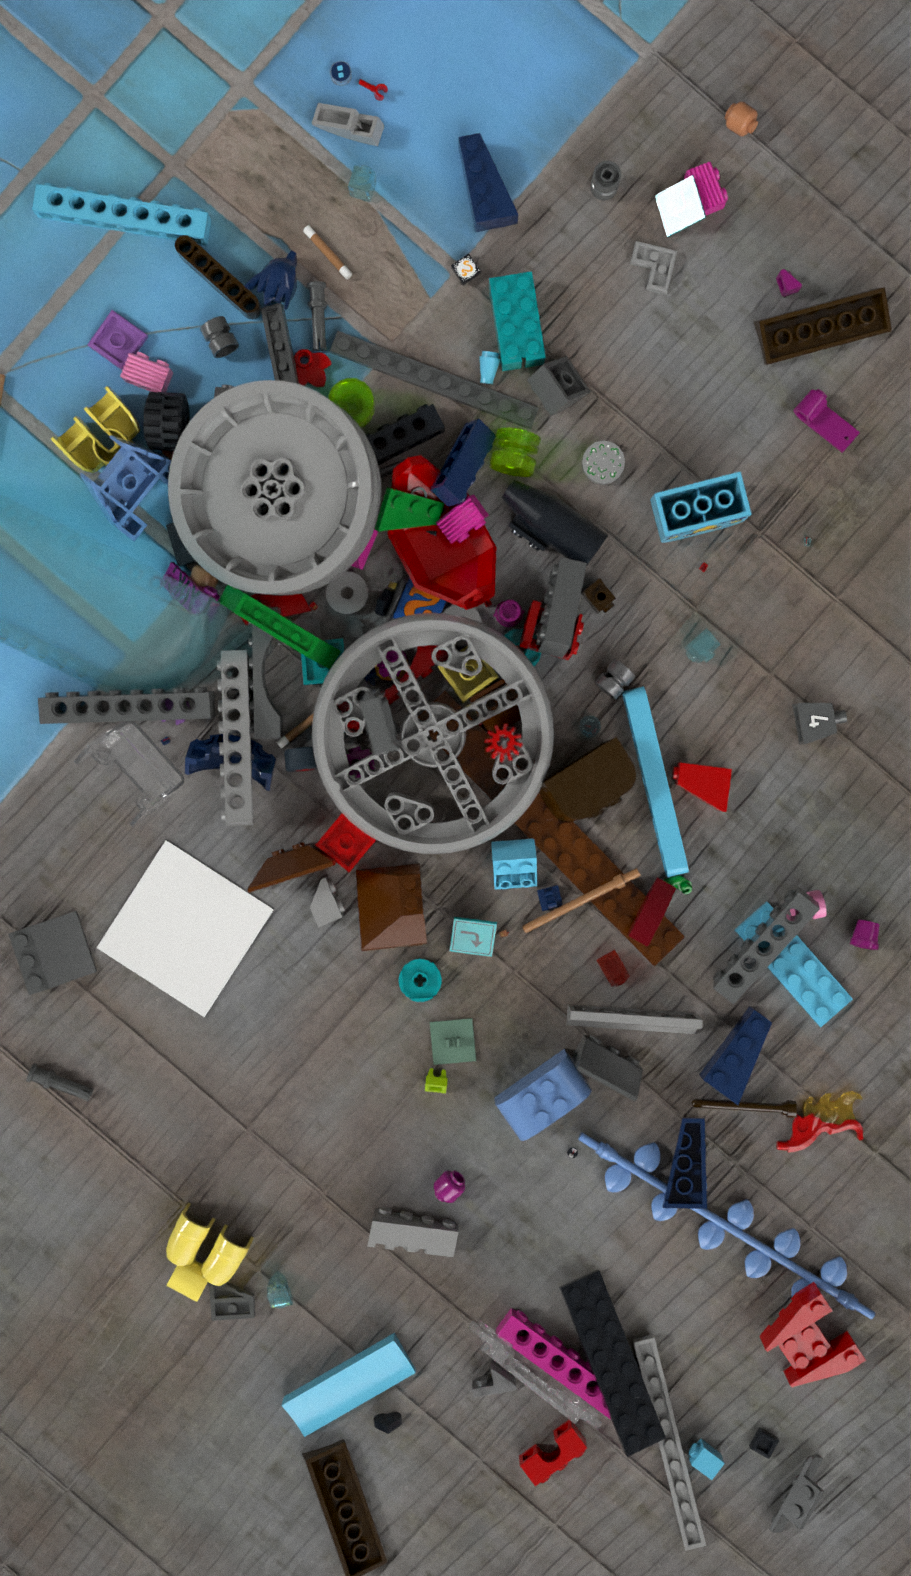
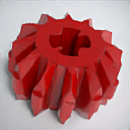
(510, 745)

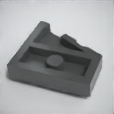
(231, 1302)

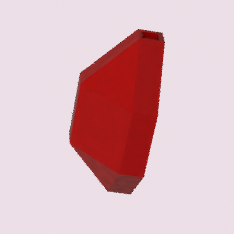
(450, 571)

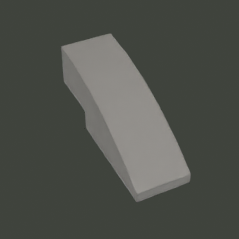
(348, 123)

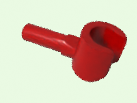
(374, 89)

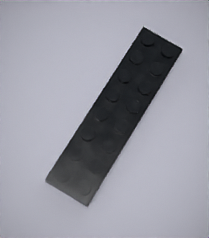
(612, 1363)

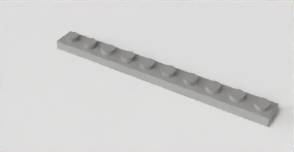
(671, 1446)

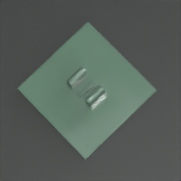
(452, 1041)

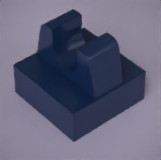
(549, 897)

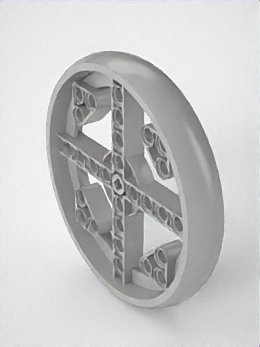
(382, 822)

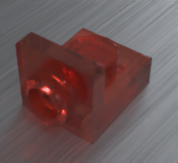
(613, 968)

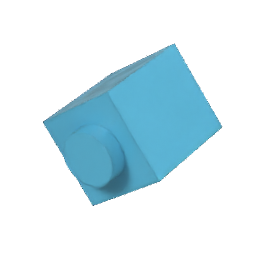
(705, 1458)

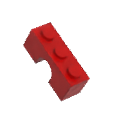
(541, 1465)

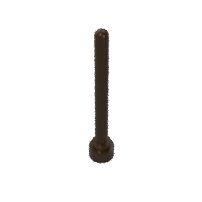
(787, 1108)

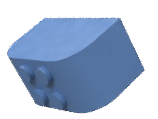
(543, 1096)

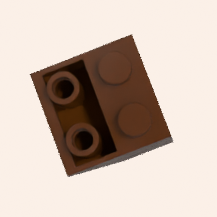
(507, 716)

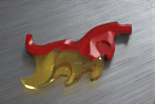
(822, 1117)

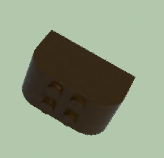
(590, 783)

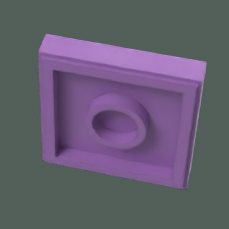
(117, 339)

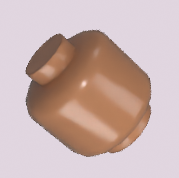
(741, 118)
(202, 577)

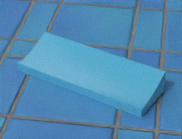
(348, 1385)

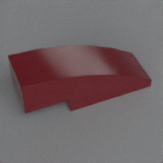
(651, 912)

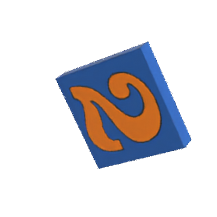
(417, 602)

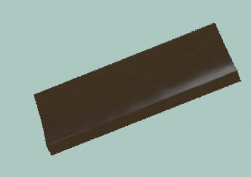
(823, 325)
(345, 1509)

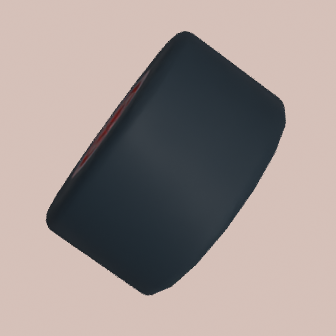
(300, 759)

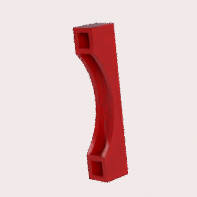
(421, 667)

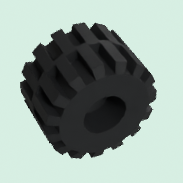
(165, 419)

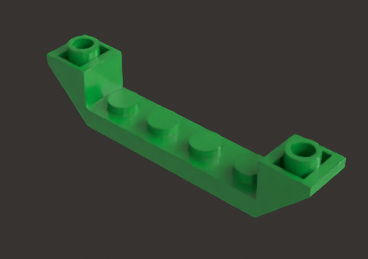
(279, 626)

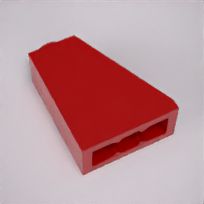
(705, 783)

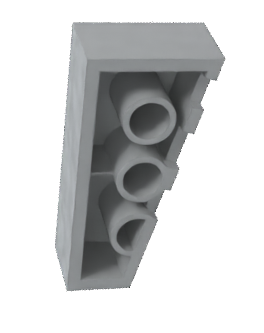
(413, 1232)

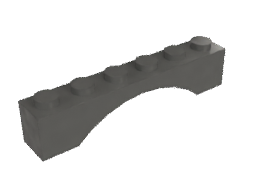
(267, 718)

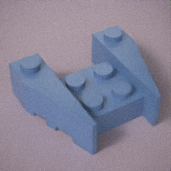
(126, 484)

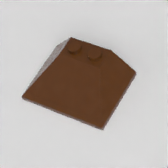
(290, 865)
(391, 907)

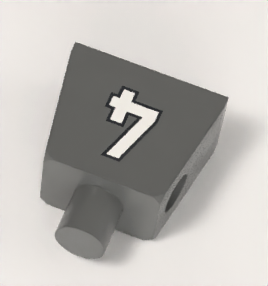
(816, 721)

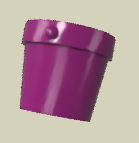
(508, 613)
(866, 935)

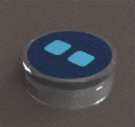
(340, 73)

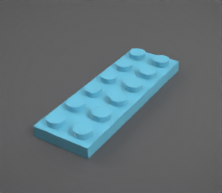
(800, 972)

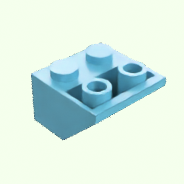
(514, 863)

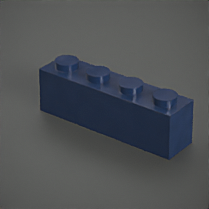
(463, 463)

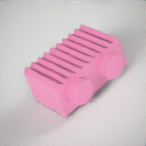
(146, 373)

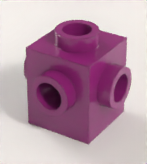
(357, 753)

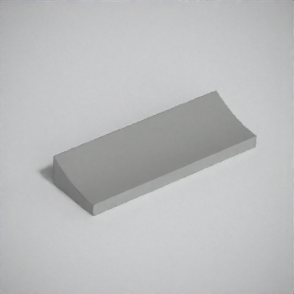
(633, 1019)

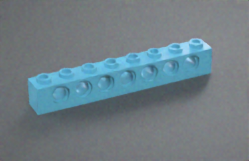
(48, 194)

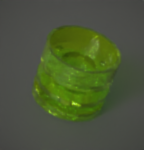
(350, 391)
(515, 447)

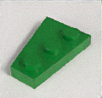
(407, 510)

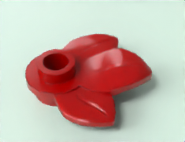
(313, 370)

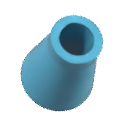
(488, 366)

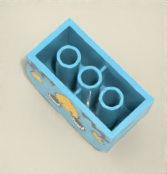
(700, 507)

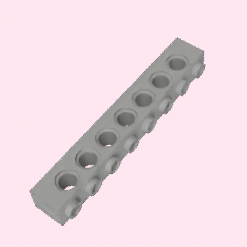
(237, 661)

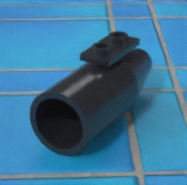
(552, 523)

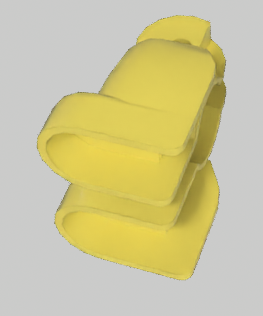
(81, 444)
(191, 1276)

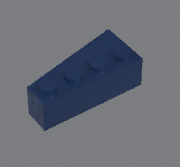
(486, 192)
(736, 1057)
(687, 1175)

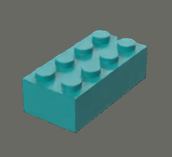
(516, 321)

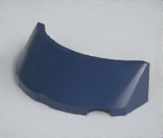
(206, 756)

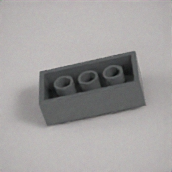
(561, 607)

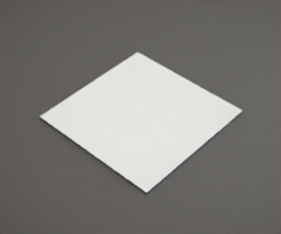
(185, 928)

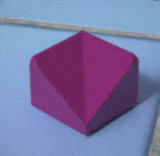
(787, 283)

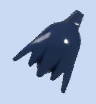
(277, 280)

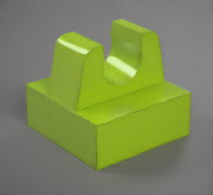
(436, 1084)

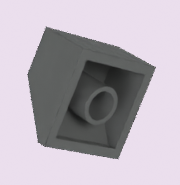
(558, 385)

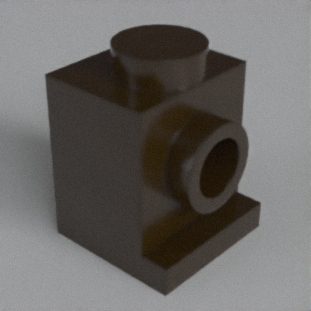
(590, 595)

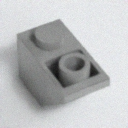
(325, 904)

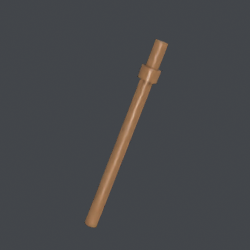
(618, 882)

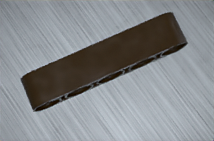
(214, 268)

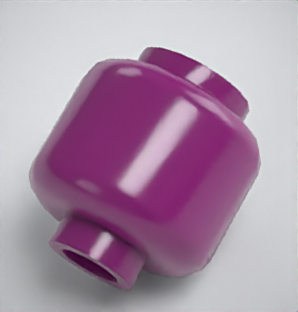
(449, 1186)

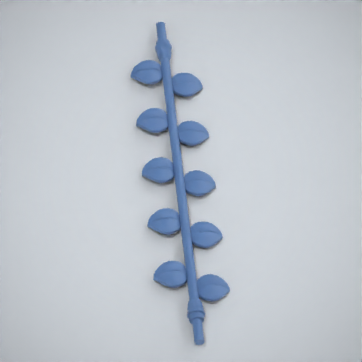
(739, 1217)

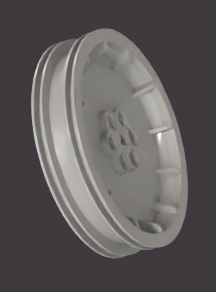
(222, 460)

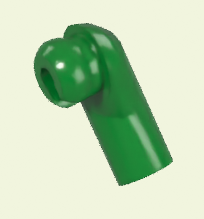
(680, 883)

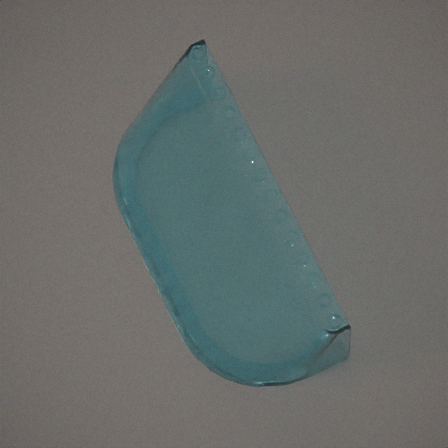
(97, 608)

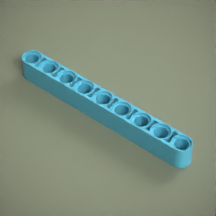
(655, 781)

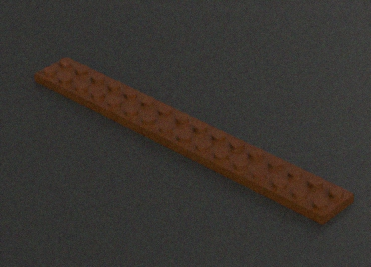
(563, 844)

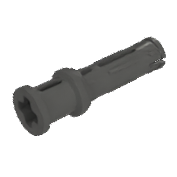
(317, 305)
(50, 1079)

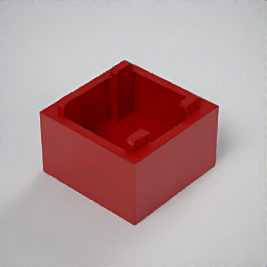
(345, 843)

